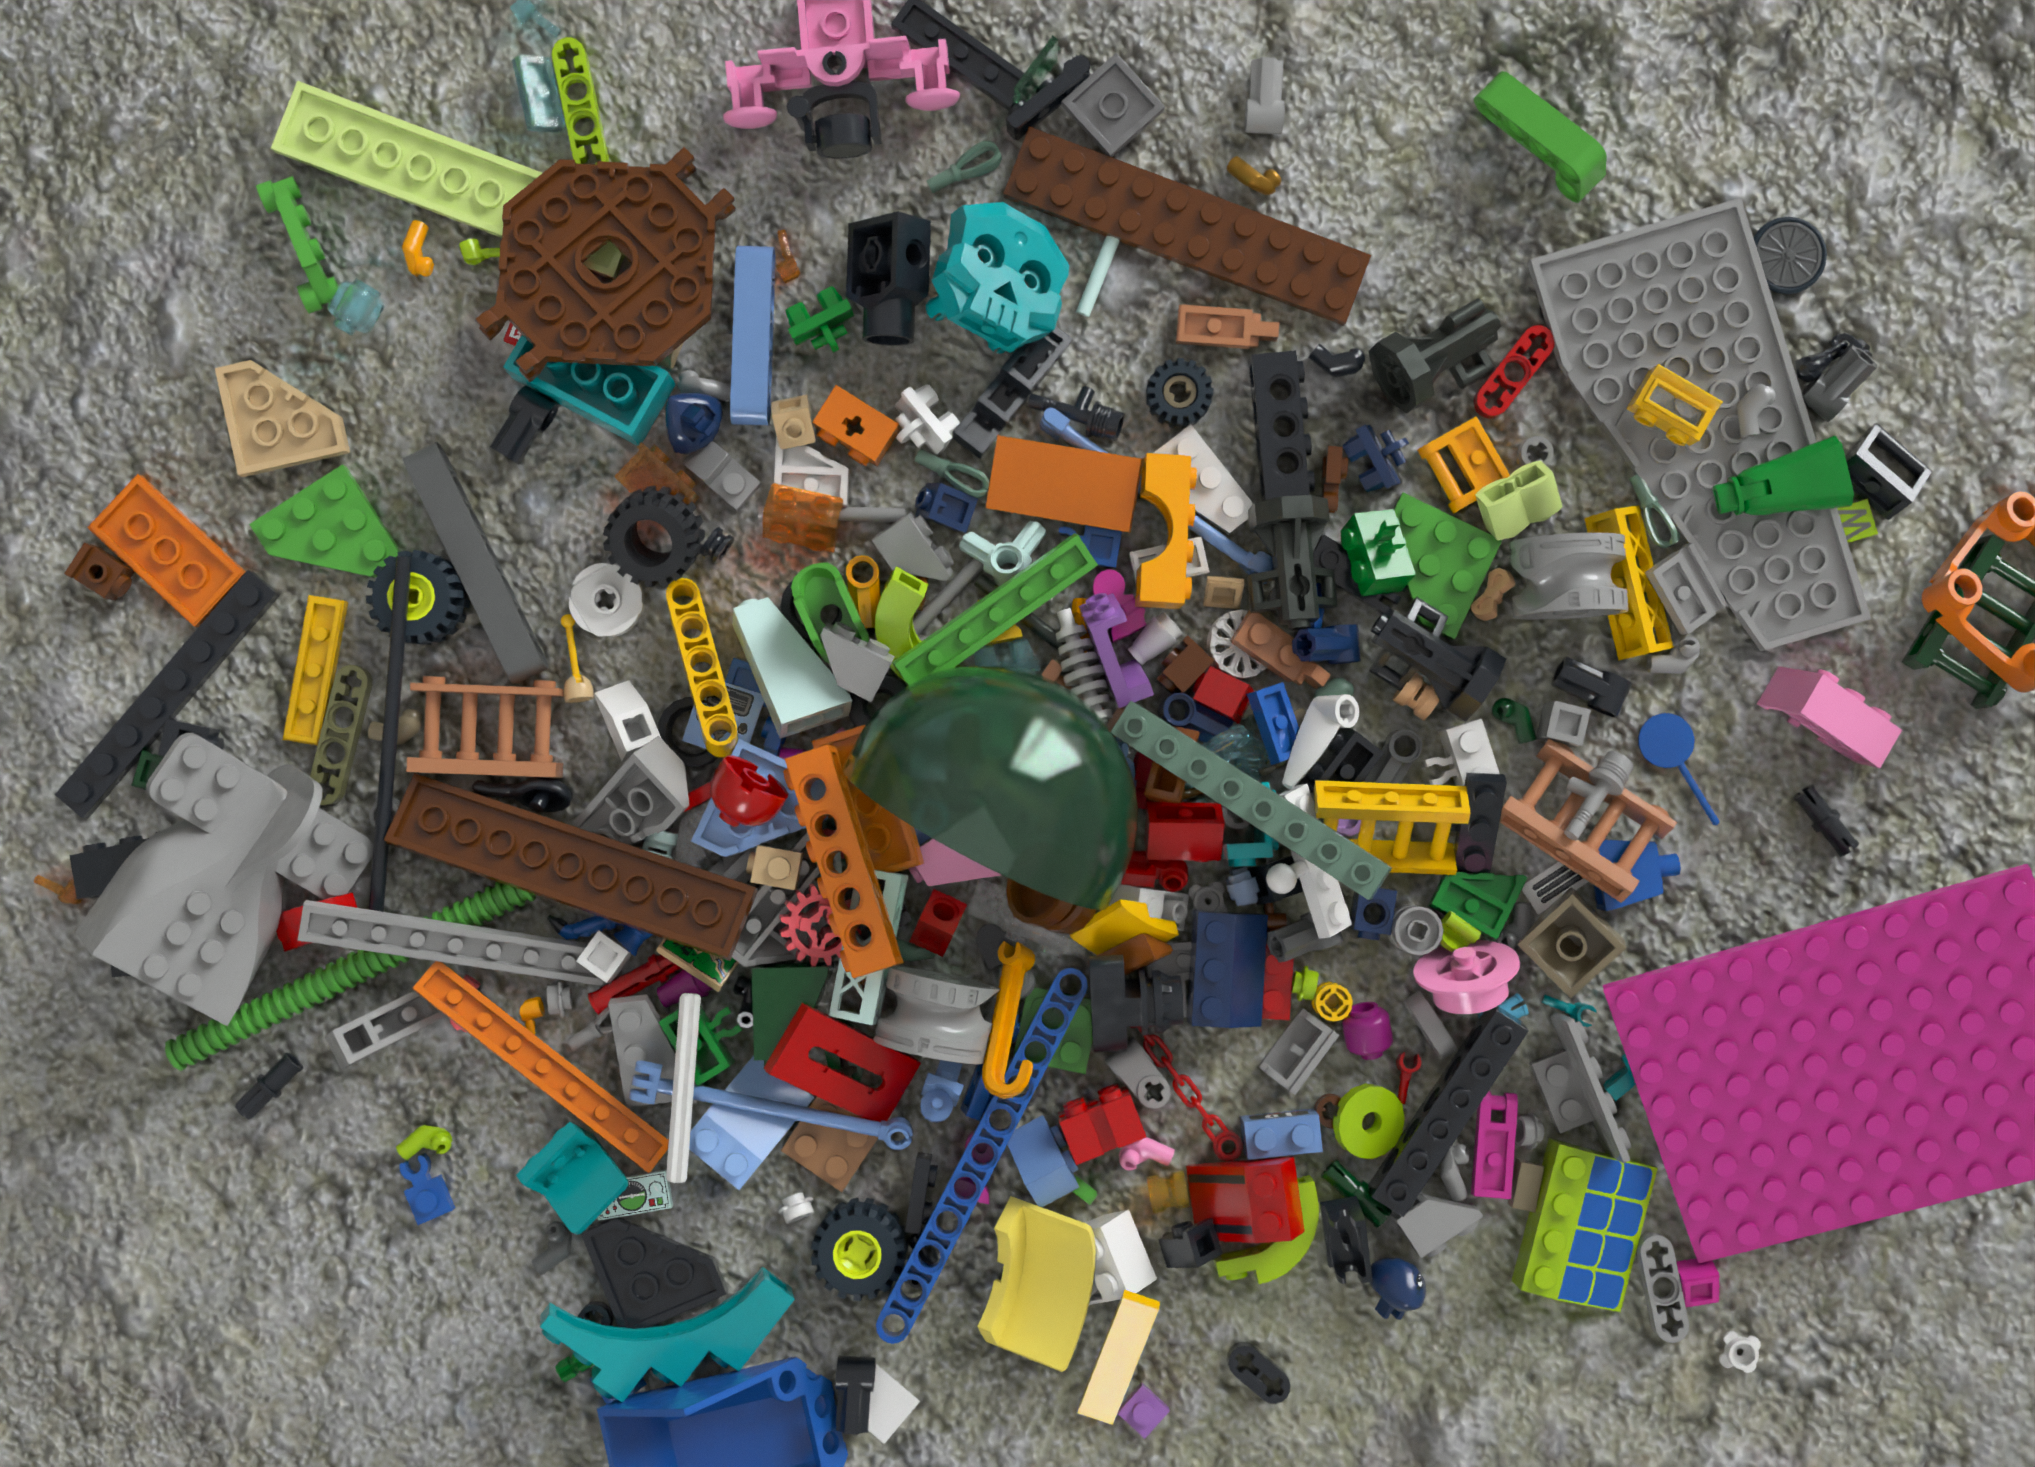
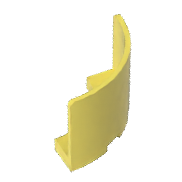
(1043, 1284)

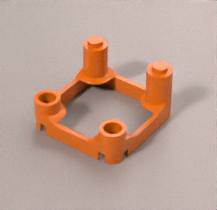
(1941, 595)

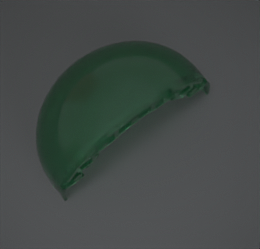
(1006, 777)

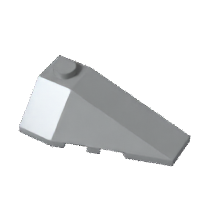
(640, 797)

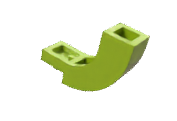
(895, 613)
(1274, 1258)

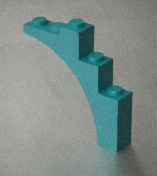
(674, 1350)

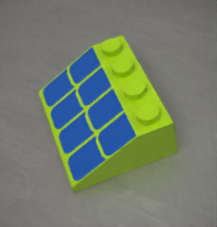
(1584, 1227)

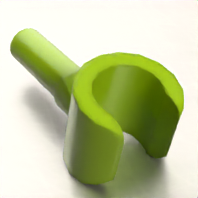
(474, 254)

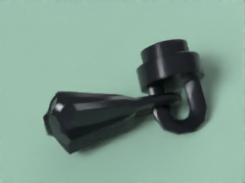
(1811, 366)

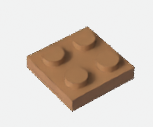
(829, 1151)

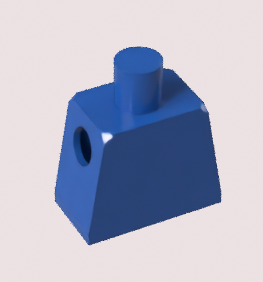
(1647, 869)

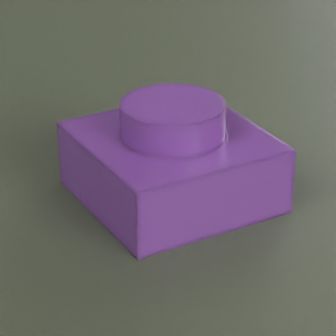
(1143, 1410)

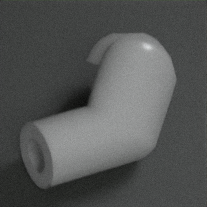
(691, 383)
(1450, 1172)

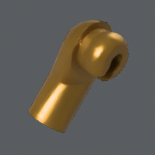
(1252, 178)

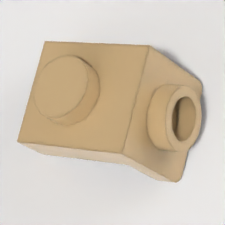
(775, 867)

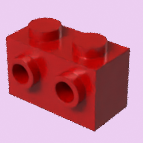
(1184, 831)

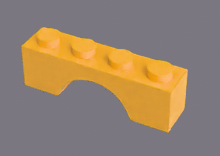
(1167, 485)

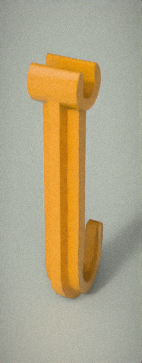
(1015, 963)

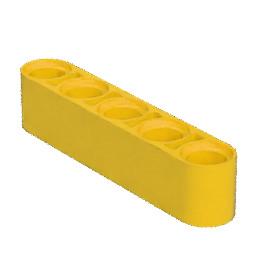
(701, 650)

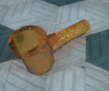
(787, 268)
(64, 894)

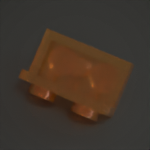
(650, 469)
(802, 518)

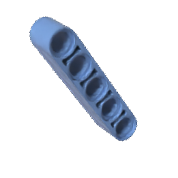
(752, 335)

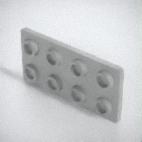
(1573, 1091)

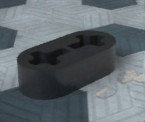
(1252, 1379)

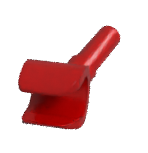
(1405, 1075)

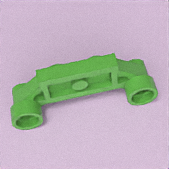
(282, 197)

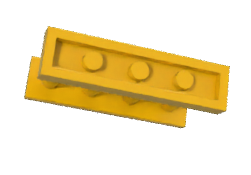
(1397, 803)

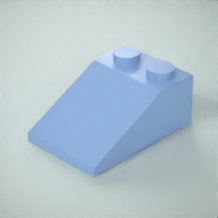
(738, 1139)

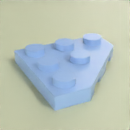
(729, 840)

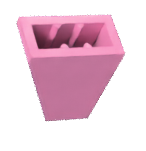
(947, 866)

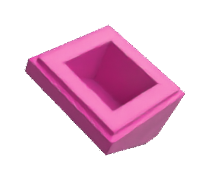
(1698, 1282)

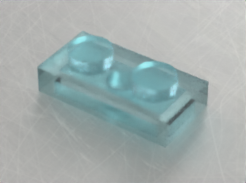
(538, 93)

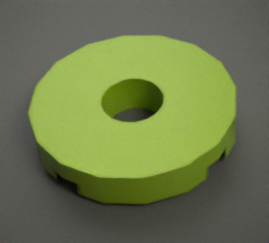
(1386, 1127)

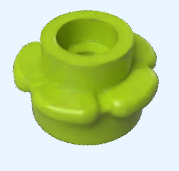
(1305, 984)

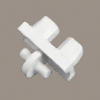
(920, 423)

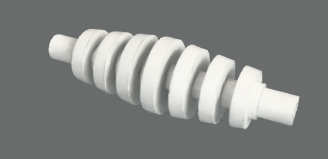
(1079, 661)

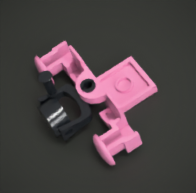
(834, 36)

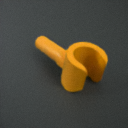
(530, 1010)

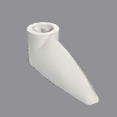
(1316, 733)

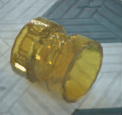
(1159, 1192)

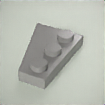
(640, 1039)

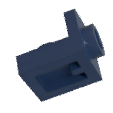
(945, 506)

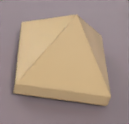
(1223, 592)

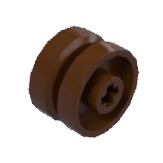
(1045, 911)

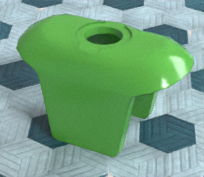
(823, 586)

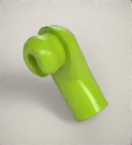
(425, 1137)

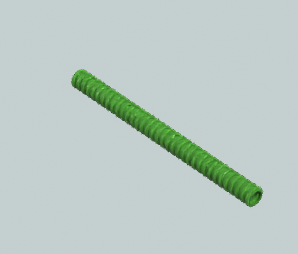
(327, 982)

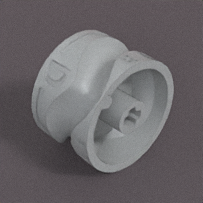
(1568, 576)
(936, 1015)

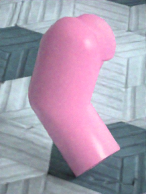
(1142, 1150)

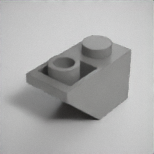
(912, 550)
(854, 662)
(1435, 1221)

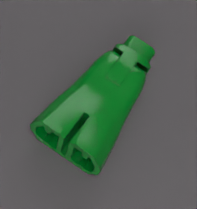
(1799, 481)

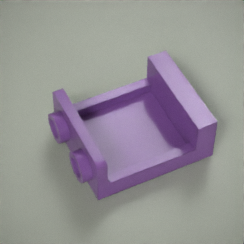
(1126, 680)

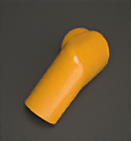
(412, 250)

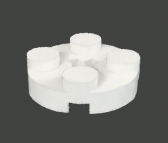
(586, 594)

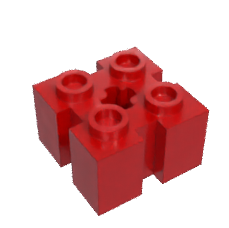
(1100, 1123)

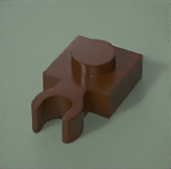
(1333, 470)

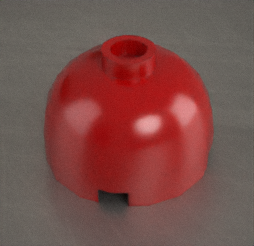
(744, 794)

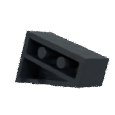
(98, 865)

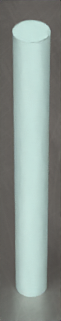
(1097, 276)

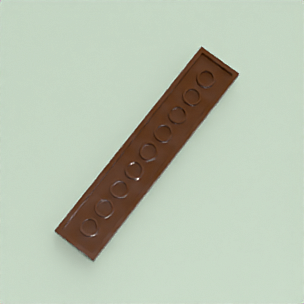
(1187, 226)
(572, 866)

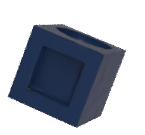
(1386, 901)

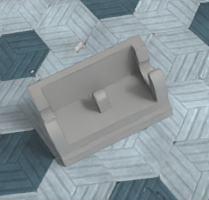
(1298, 1051)

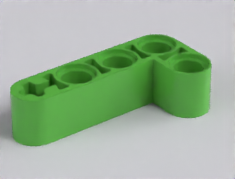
(1546, 133)

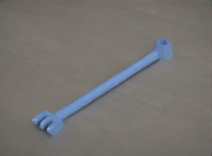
(1057, 426)
(882, 1129)

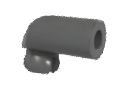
(558, 1247)

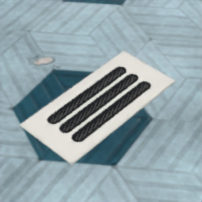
(1551, 885)

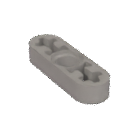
(1658, 1315)

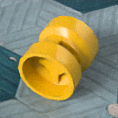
(1326, 1000)

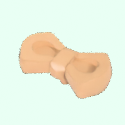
(1498, 583)

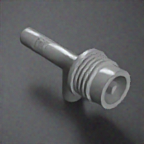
(1609, 778)

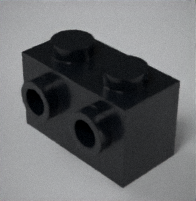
(1345, 759)

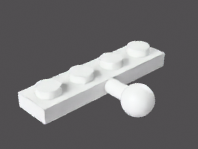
(1320, 889)

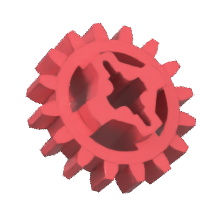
(803, 922)

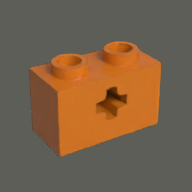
(844, 409)

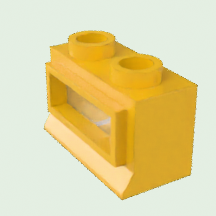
(1673, 406)

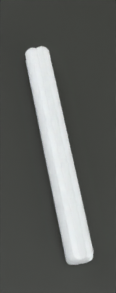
(683, 1088)

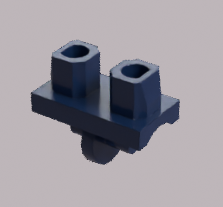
(1367, 443)

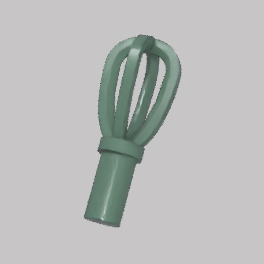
(955, 173)
(943, 468)
(1650, 501)

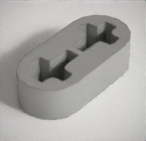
(1430, 1025)

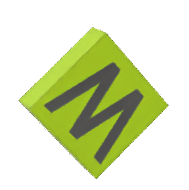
(1857, 521)

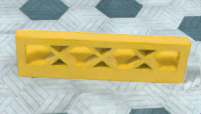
(1633, 629)

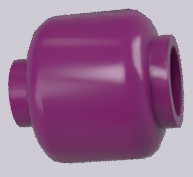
(1367, 1030)

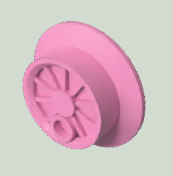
(1468, 978)

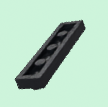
(966, 54)

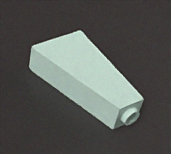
(788, 672)

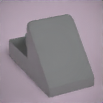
(723, 474)

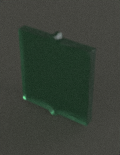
(1037, 71)

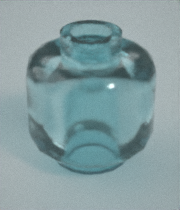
(355, 307)

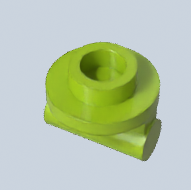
(1457, 932)

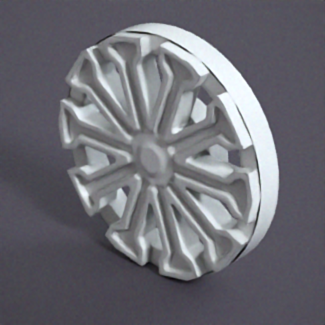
(1230, 649)

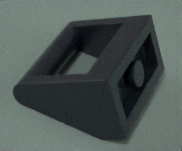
(1876, 481)

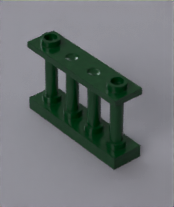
(1927, 646)

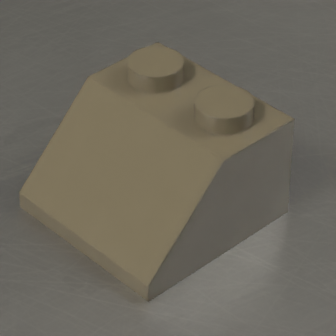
(1571, 942)

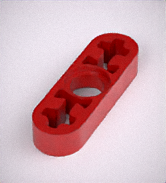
(1522, 346)

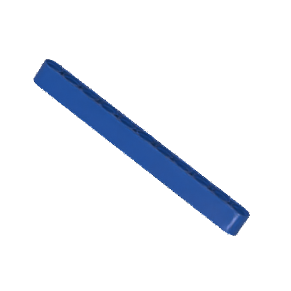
(979, 1172)

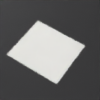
(888, 1405)

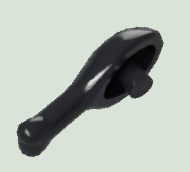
(536, 793)

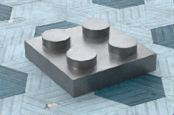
(1113, 105)

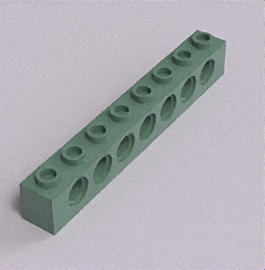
(1251, 800)

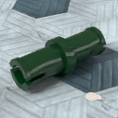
(1350, 1186)

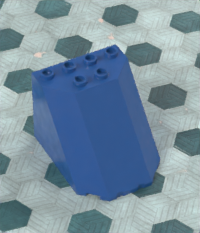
(732, 1419)

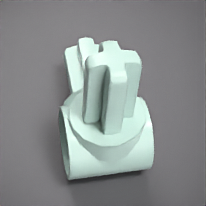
(1013, 552)

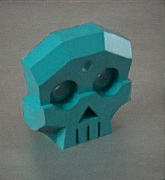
(992, 294)

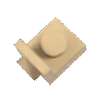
(793, 422)

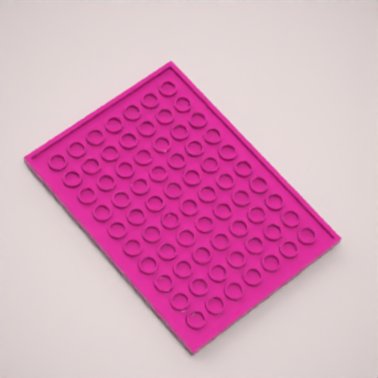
(1842, 1065)

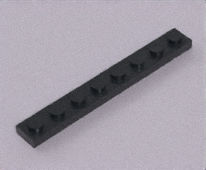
(167, 694)

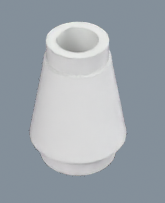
(1155, 638)

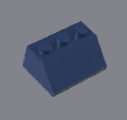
(1227, 969)

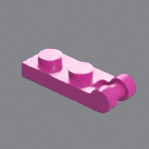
(1494, 1147)

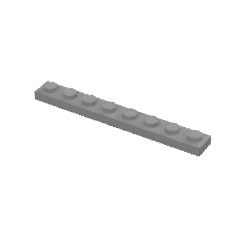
(443, 942)

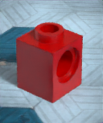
(1222, 694)
(938, 922)

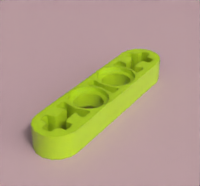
(582, 108)

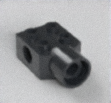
(888, 274)

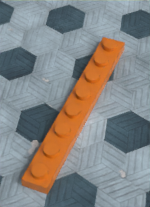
(542, 1066)

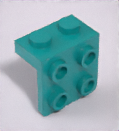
(1246, 853)
(574, 1176)

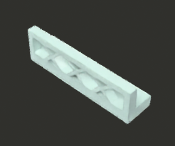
(875, 988)

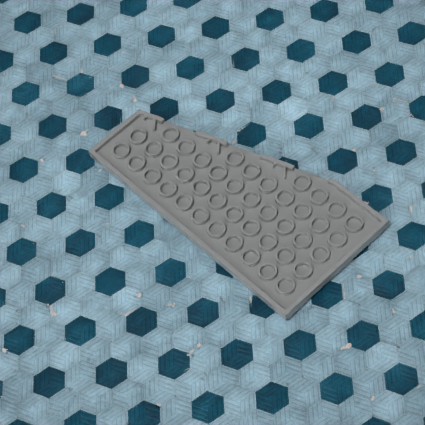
(1652, 302)

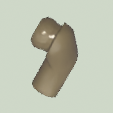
(408, 726)

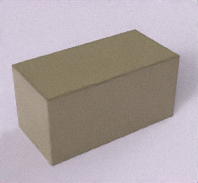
(1526, 1185)

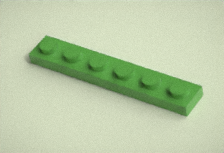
(997, 611)

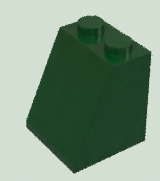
(777, 996)

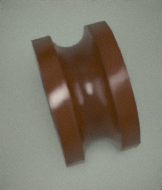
(1318, 1107)

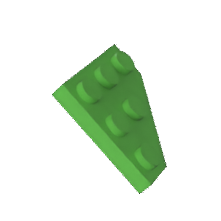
(328, 527)
(1447, 559)

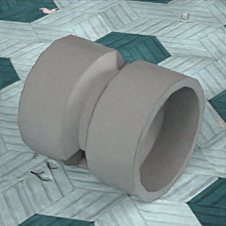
(1415, 929)

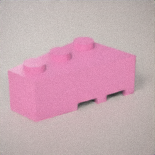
(1832, 714)

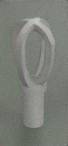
(592, 1031)

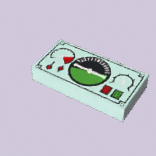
(642, 1195)

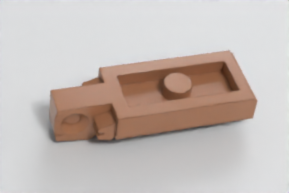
(1223, 327)
(1274, 650)

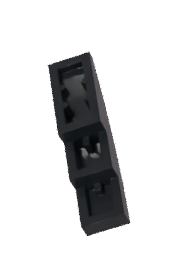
(1009, 392)

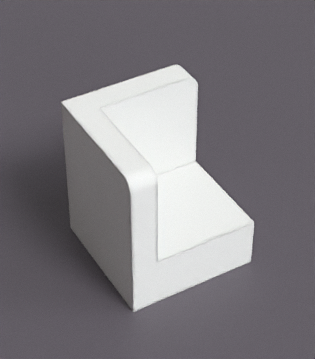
(604, 957)

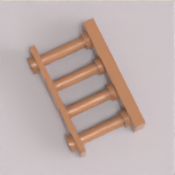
(503, 761)
(1584, 856)

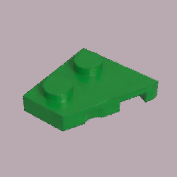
(1479, 899)

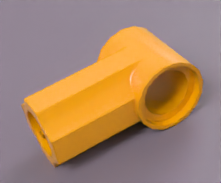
(864, 595)

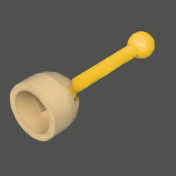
(576, 687)

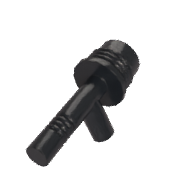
(1100, 421)

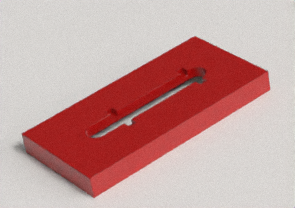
(814, 1028)

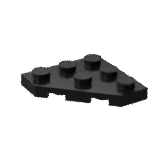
(649, 1274)

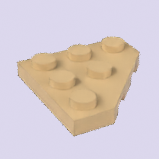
(274, 422)

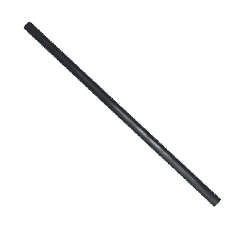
(390, 731)

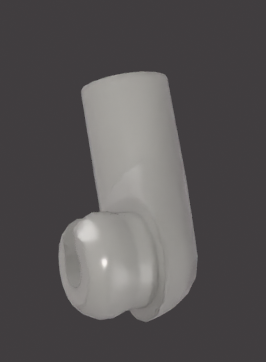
(1750, 406)
(1677, 660)

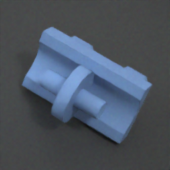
(941, 1092)

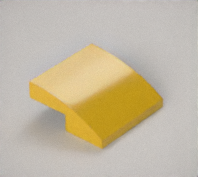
(1120, 923)

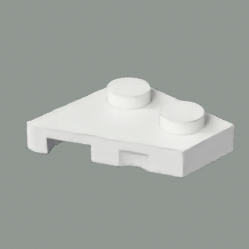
(811, 471)

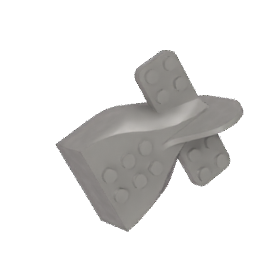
(206, 893)

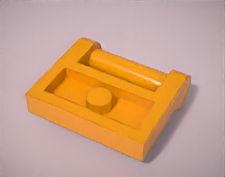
(1474, 457)

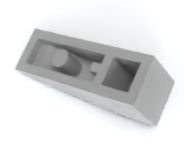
(381, 1028)

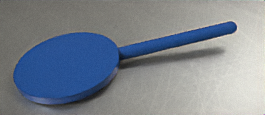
(1668, 743)

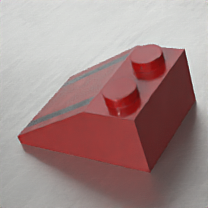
(1248, 1199)

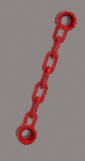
(1222, 1135)

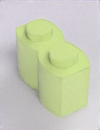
(1520, 499)

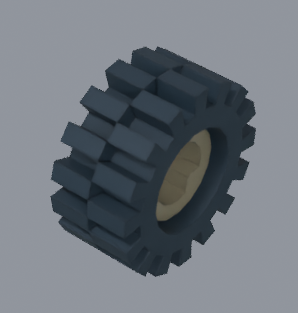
(1162, 401)

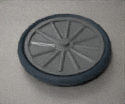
(1790, 254)

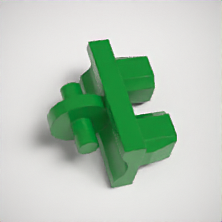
(834, 313)

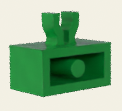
(1377, 552)
(711, 1051)

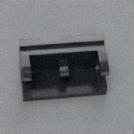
(1346, 1238)

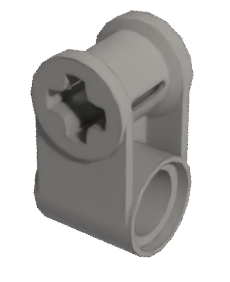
(1136, 1070)

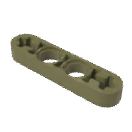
(347, 737)

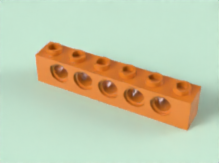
(871, 911)

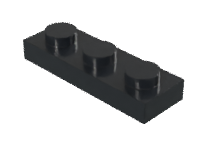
(1477, 839)

